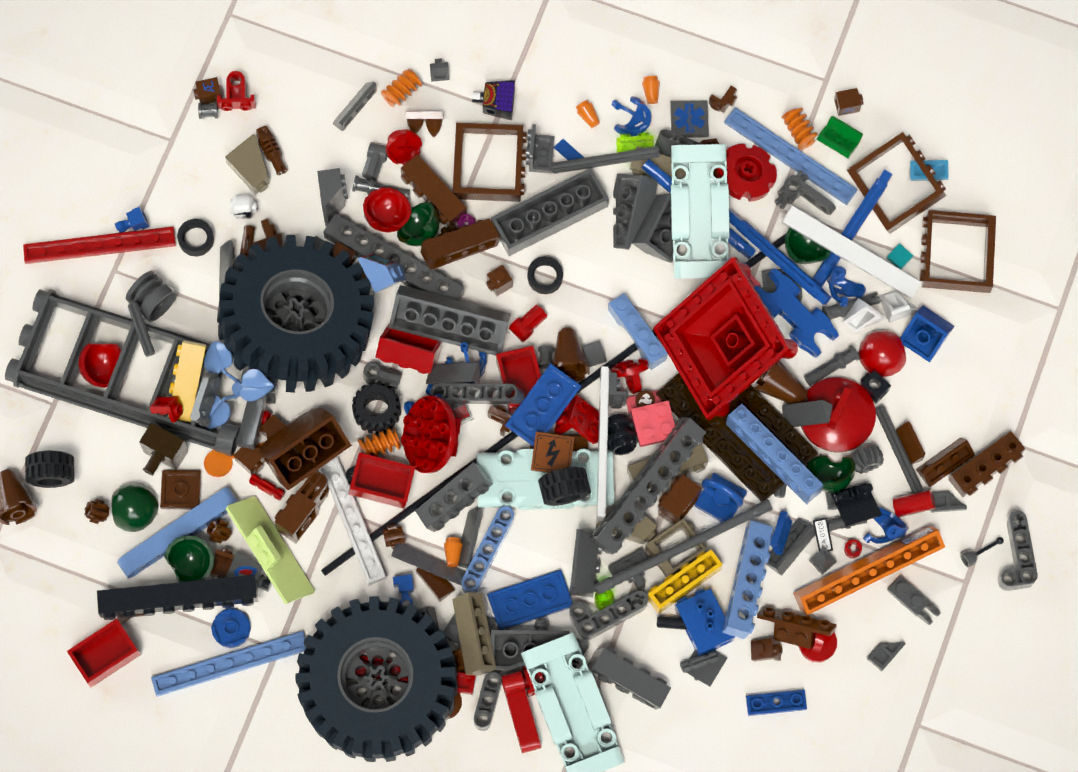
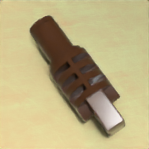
(271, 149)

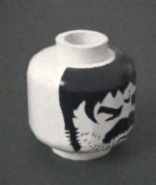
(243, 206)

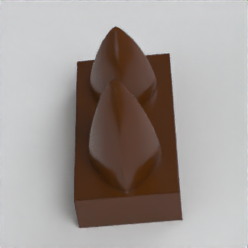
(432, 118)

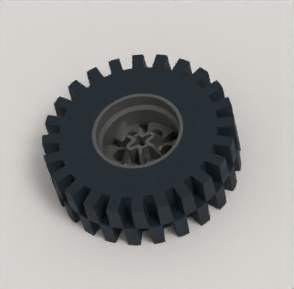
(289, 350)
(334, 657)

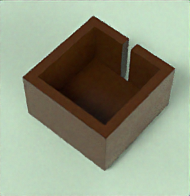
(679, 500)

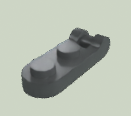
(205, 399)

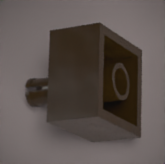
(162, 448)

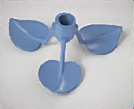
(251, 388)

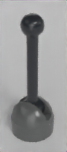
(969, 557)

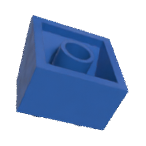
(926, 333)

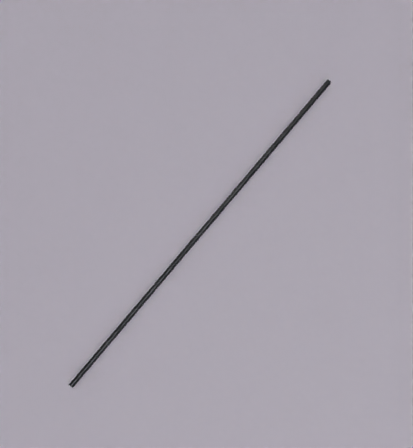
(504, 441)

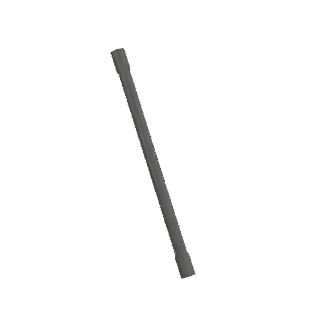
(755, 511)

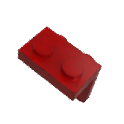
(581, 418)

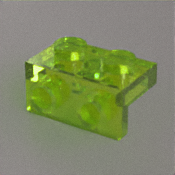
(627, 143)

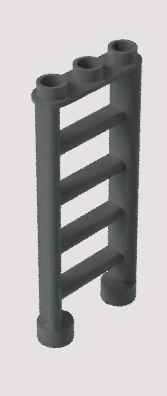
(31, 338)

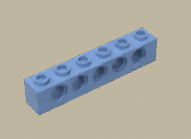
(774, 454)
(733, 623)

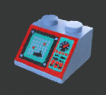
(381, 271)

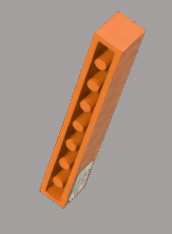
(869, 570)

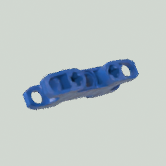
(804, 323)

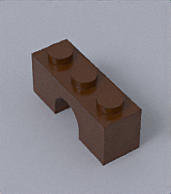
(251, 459)

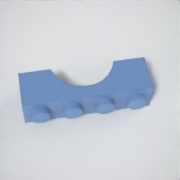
(644, 339)

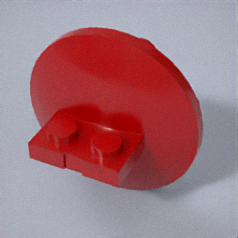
(850, 418)
(430, 434)

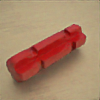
(266, 487)

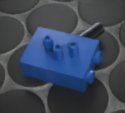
(701, 620)

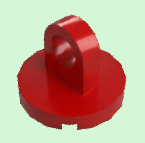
(403, 146)
(631, 373)
(822, 649)

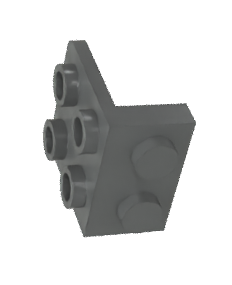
(539, 151)

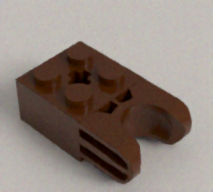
(302, 507)

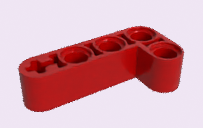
(520, 712)

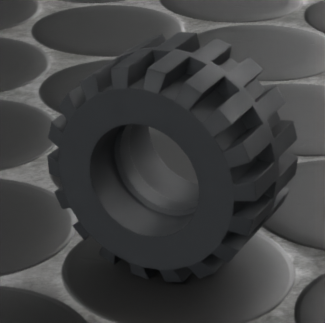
(372, 393)
(49, 469)
(564, 486)

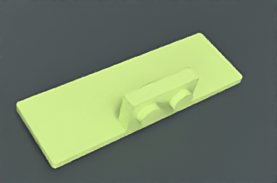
(270, 550)

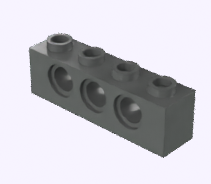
(444, 497)

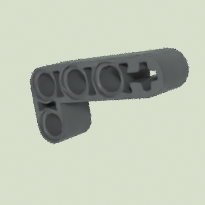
(1019, 549)
(610, 612)

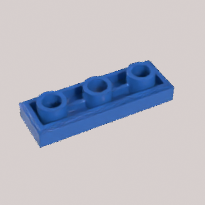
(763, 703)

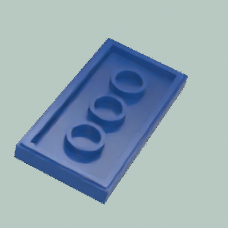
(543, 404)
(530, 600)

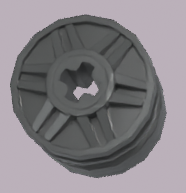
(151, 296)

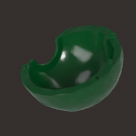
(420, 226)
(804, 250)
(831, 474)
(133, 507)
(190, 558)

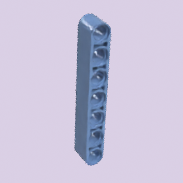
(188, 524)

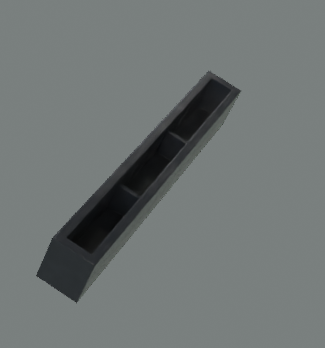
(177, 596)

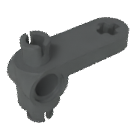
(804, 190)

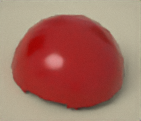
(386, 210)
(882, 352)
(98, 363)

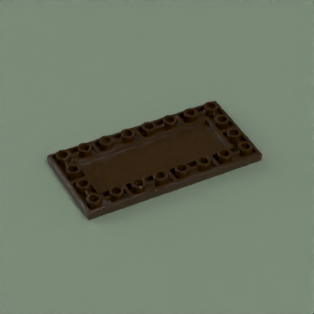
(729, 446)

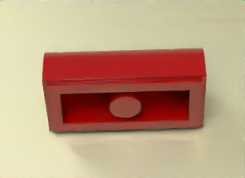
(914, 503)

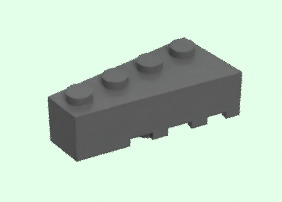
(628, 677)

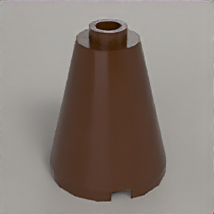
(570, 356)
(782, 385)
(14, 499)

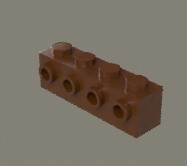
(432, 190)
(459, 243)
(987, 464)

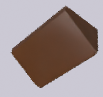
(911, 443)
(437, 585)

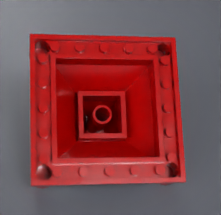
(723, 338)

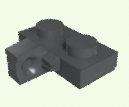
(627, 562)

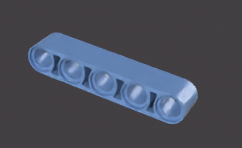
(488, 541)

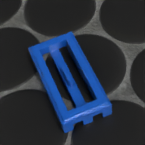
(781, 533)

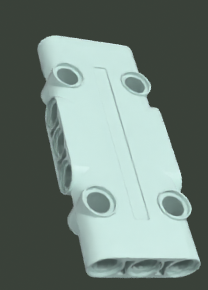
(699, 209)
(523, 485)
(572, 706)

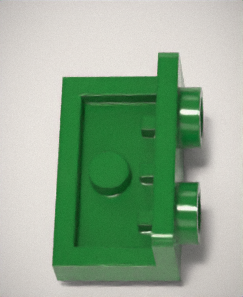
(840, 137)

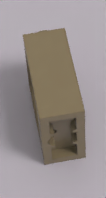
(688, 529)

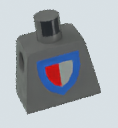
(243, 566)

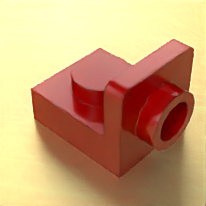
(169, 406)

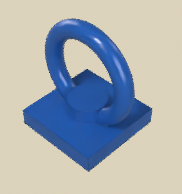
(720, 498)

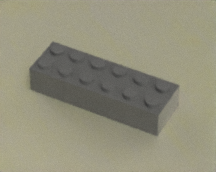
(550, 211)
(449, 320)

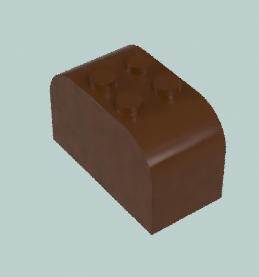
(304, 446)

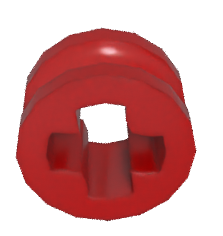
(847, 551)

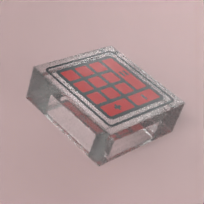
(462, 411)

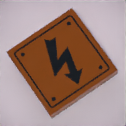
(551, 452)

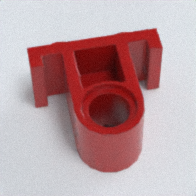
(236, 94)

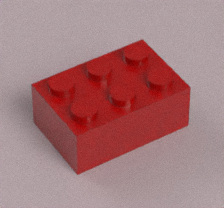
(408, 350)
(520, 369)
(381, 480)
(103, 653)

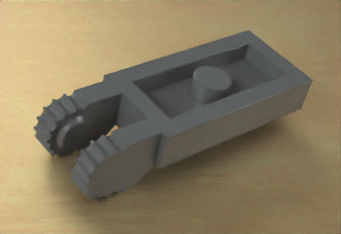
(912, 599)

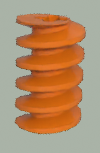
(401, 87)
(799, 128)
(379, 443)

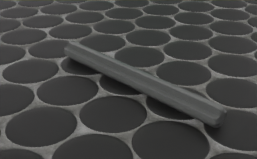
(605, 160)
(898, 449)

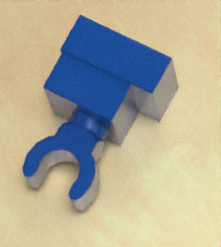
(136, 220)
(405, 586)

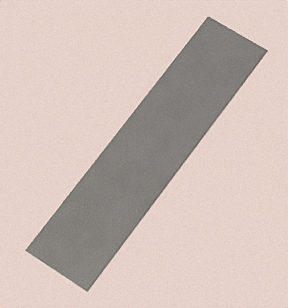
(427, 563)

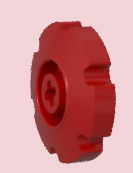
(748, 172)

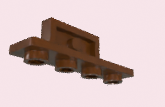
(795, 628)

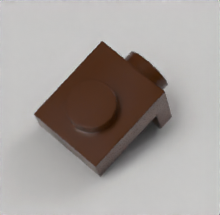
(727, 100)
(499, 415)
(222, 563)
(766, 650)

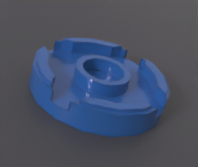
(231, 628)

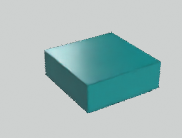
(899, 256)

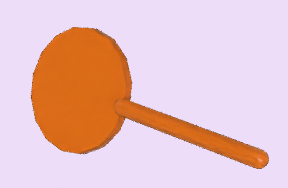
(219, 464)

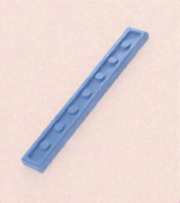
(790, 156)
(228, 664)

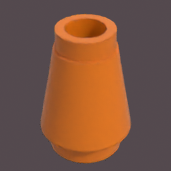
(651, 89)
(588, 113)
(453, 551)

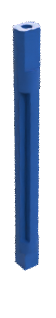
(665, 181)
(854, 224)
(778, 258)

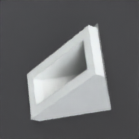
(896, 306)
(861, 316)

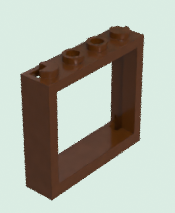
(929, 172)
(482, 193)
(959, 219)

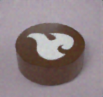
(644, 398)

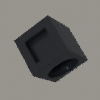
(876, 394)

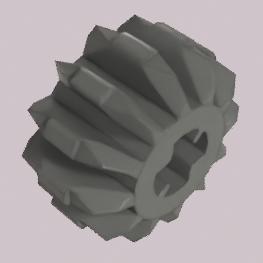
(867, 458)

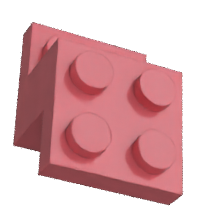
(651, 421)

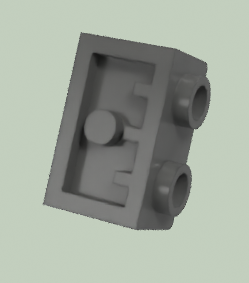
(616, 398)

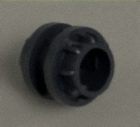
(621, 435)

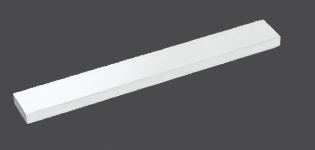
(851, 252)
(602, 444)
(353, 522)

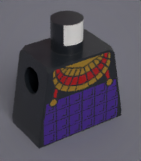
(497, 98)

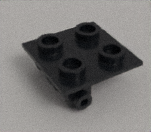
(856, 504)

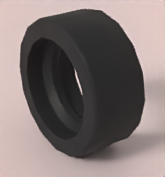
(195, 251)
(547, 261)

